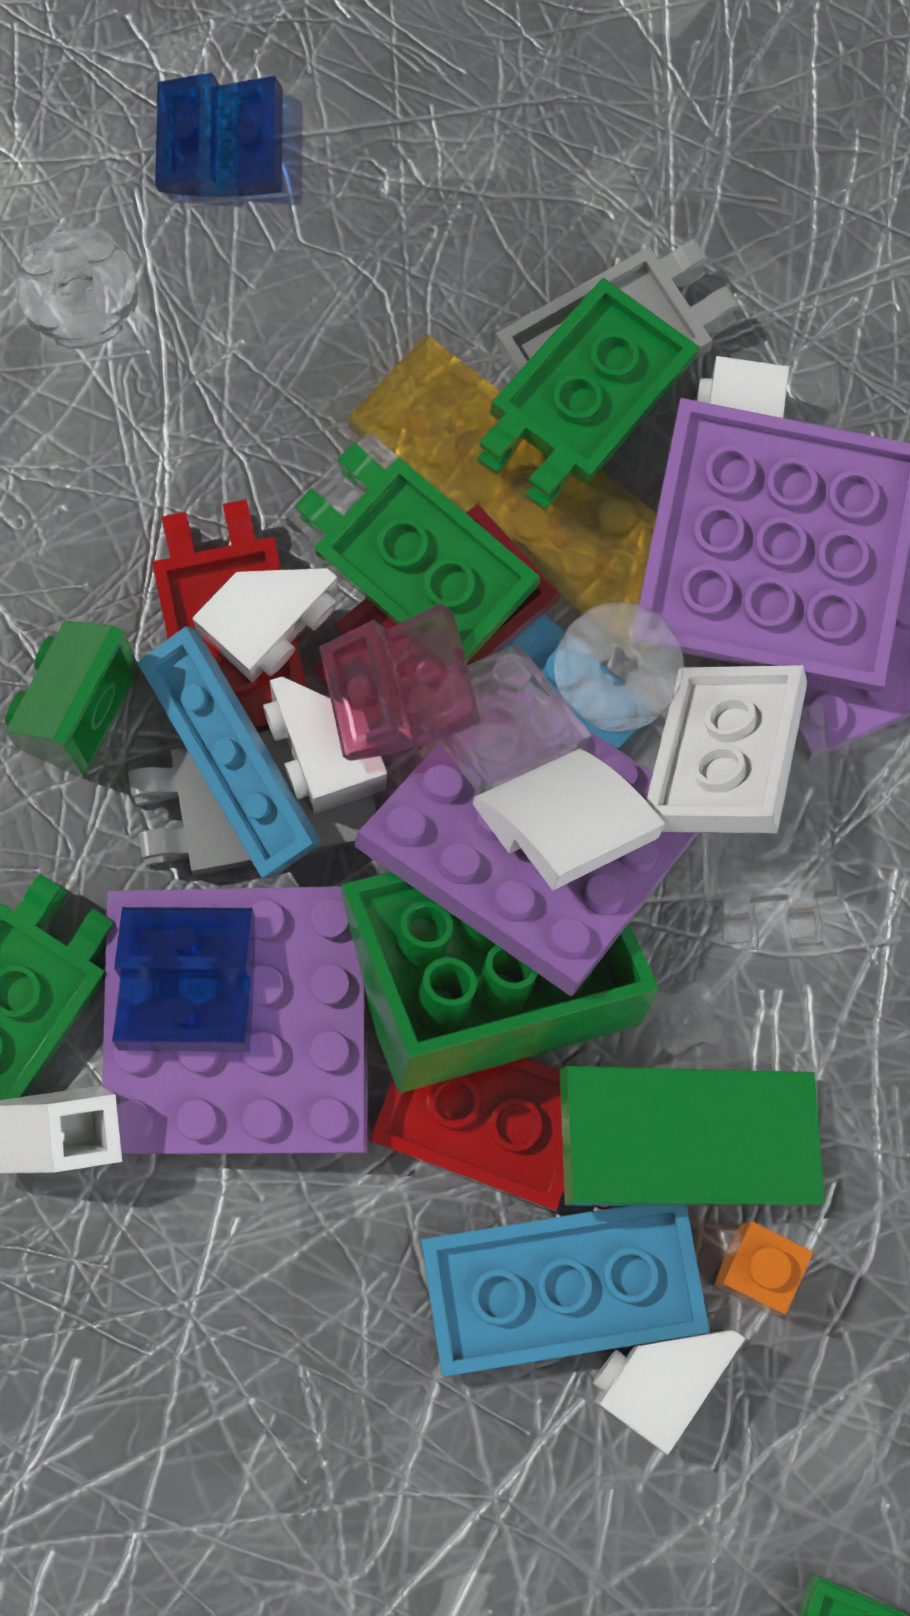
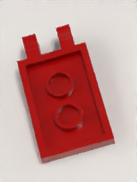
(192, 579)
(486, 1128)

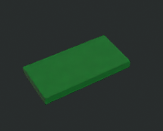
(690, 1137)

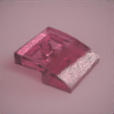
(399, 684)

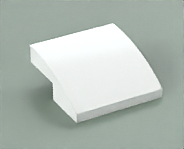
(569, 816)

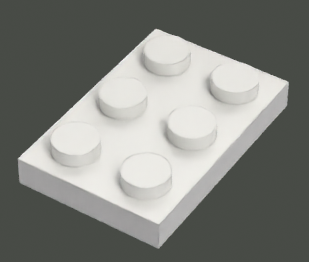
(728, 749)

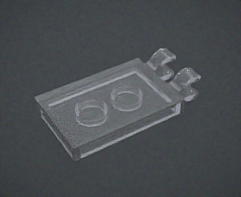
(784, 865)

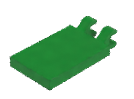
(586, 390)
(416, 549)
(42, 983)

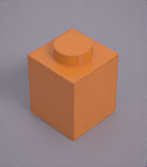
(762, 1268)

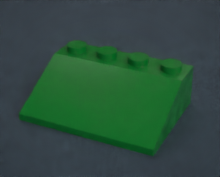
(461, 1003)

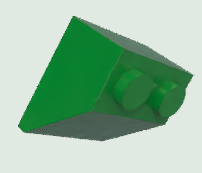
(73, 695)

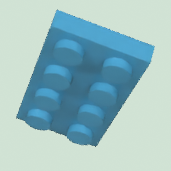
(563, 1287)

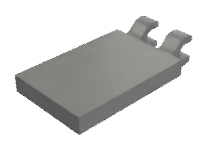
(650, 283)
(207, 833)

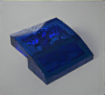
(219, 137)
(185, 979)

